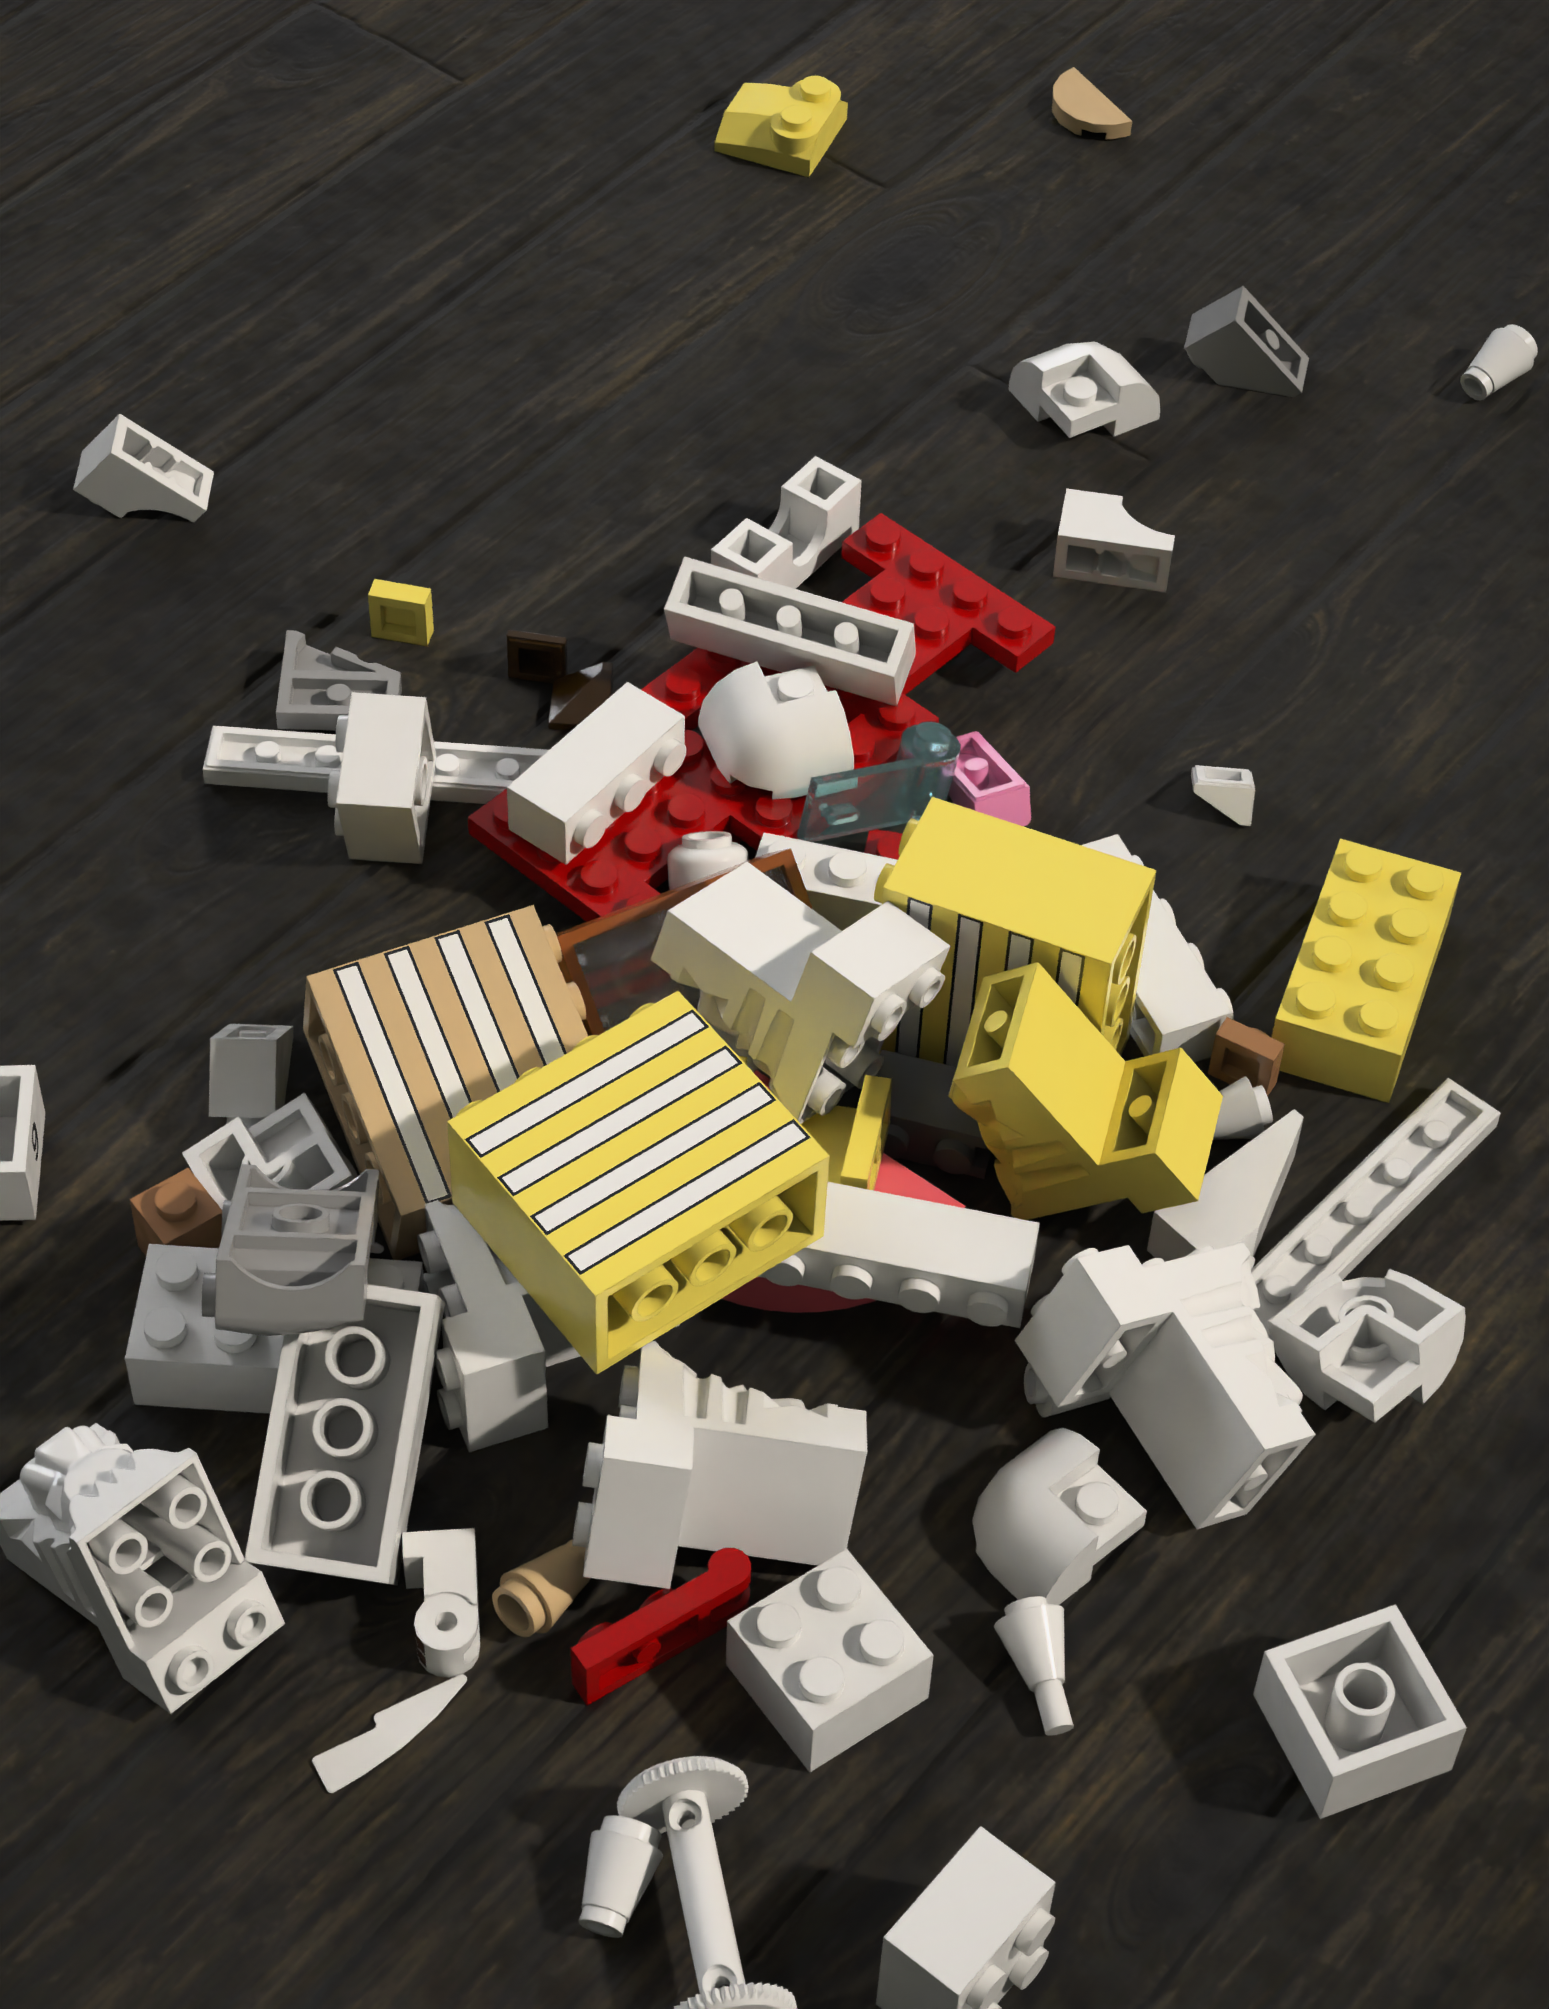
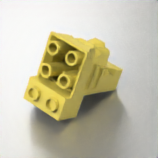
(1070, 1112)

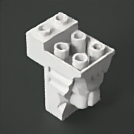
(797, 986)
(491, 1335)
(1182, 1366)
(714, 1474)
(140, 1556)

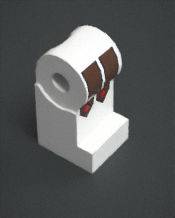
(449, 1616)

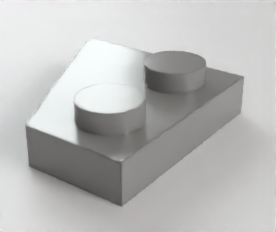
(319, 685)

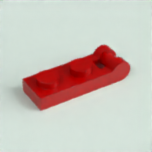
(661, 1627)

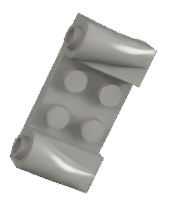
(292, 1256)

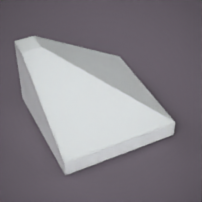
(1227, 790)

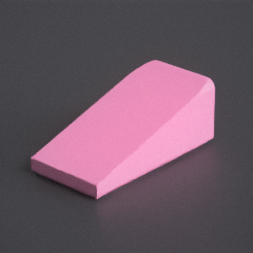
(989, 783)

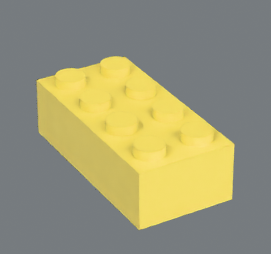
(1364, 969)

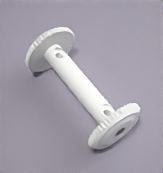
(685, 1801)

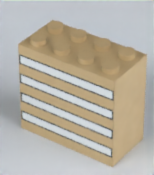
(427, 1033)

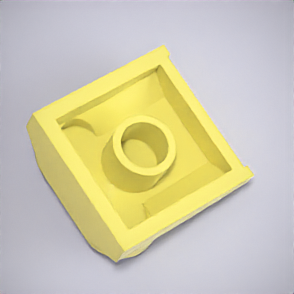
(783, 124)

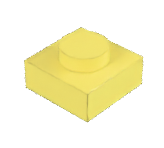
(400, 612)

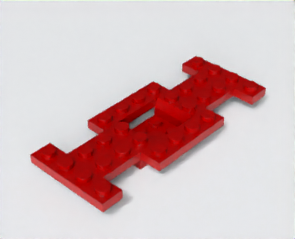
(908, 583)

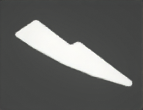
(392, 1732)

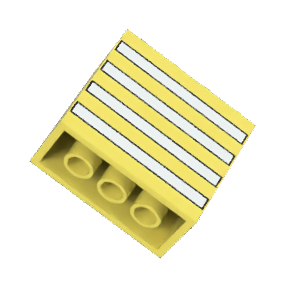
(1014, 901)
(637, 1179)

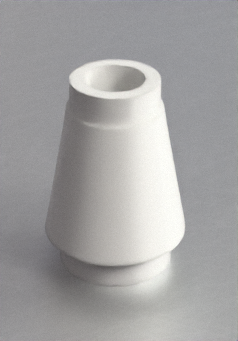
(1501, 359)
(617, 1873)

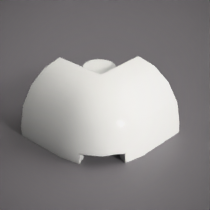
(1084, 389)
(776, 729)
(286, 1146)
(1368, 1341)
(1052, 1518)

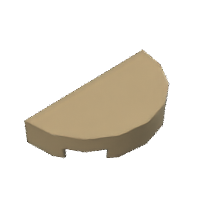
(1082, 106)

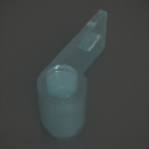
(884, 792)

